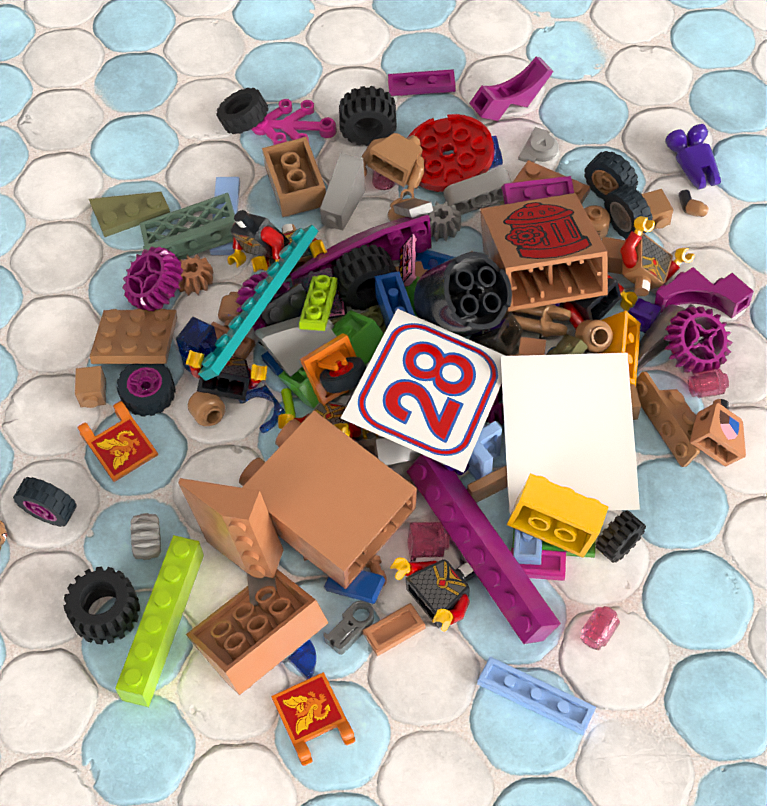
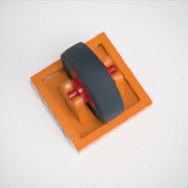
(333, 368)

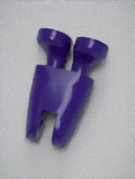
(697, 157)

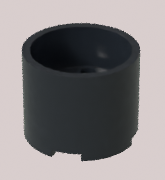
(464, 294)

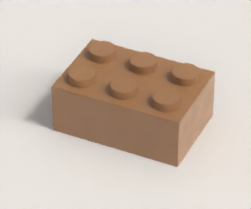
(294, 176)

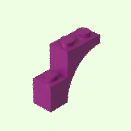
(493, 101)
(691, 287)

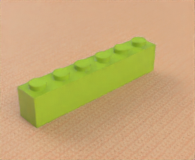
(160, 621)

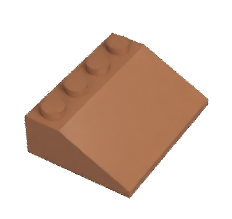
(236, 525)
(251, 640)

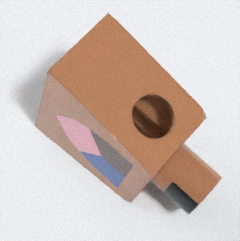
(719, 433)

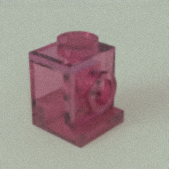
(427, 540)

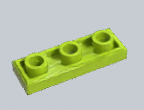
(318, 303)

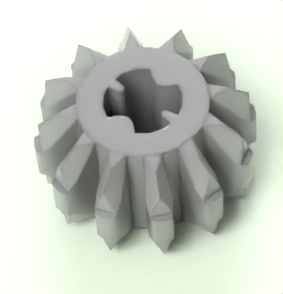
(444, 221)
(145, 536)

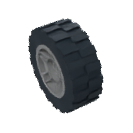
(624, 207)

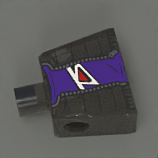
(501, 337)

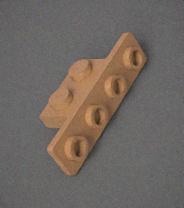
(669, 416)

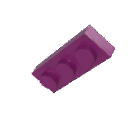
(421, 82)
(536, 189)

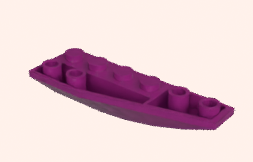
(387, 235)

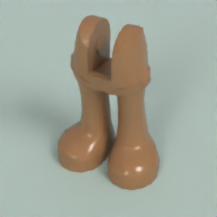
(545, 325)

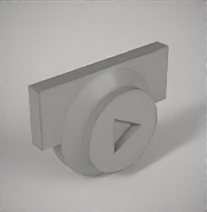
(539, 147)

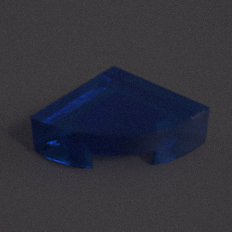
(304, 659)

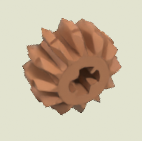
(196, 275)

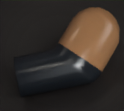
(692, 206)

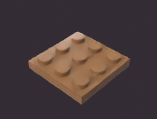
(134, 337)

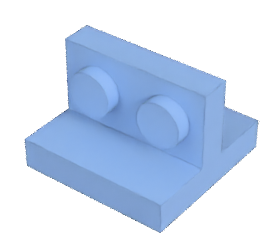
(486, 449)

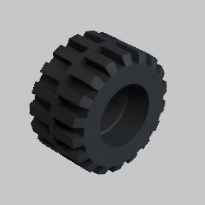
(367, 115)
(357, 275)
(93, 587)

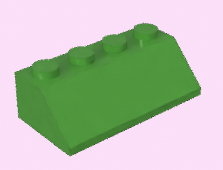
(364, 338)

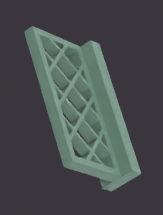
(195, 238)

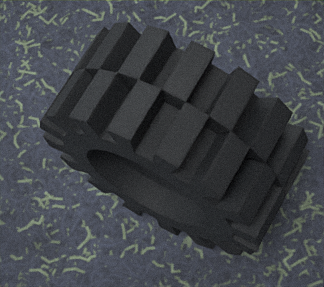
(620, 536)

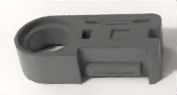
(349, 629)

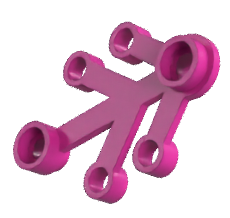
(290, 124)

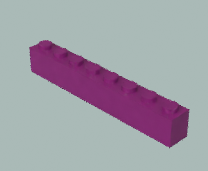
(484, 550)

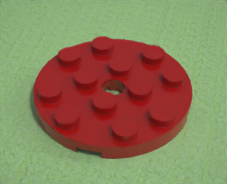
(464, 136)

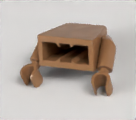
(396, 159)

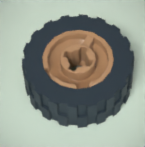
(608, 172)

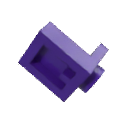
(645, 313)

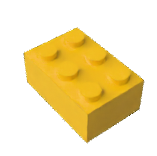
(557, 515)

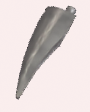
(653, 340)

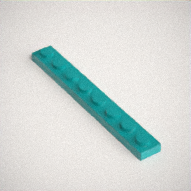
(255, 305)

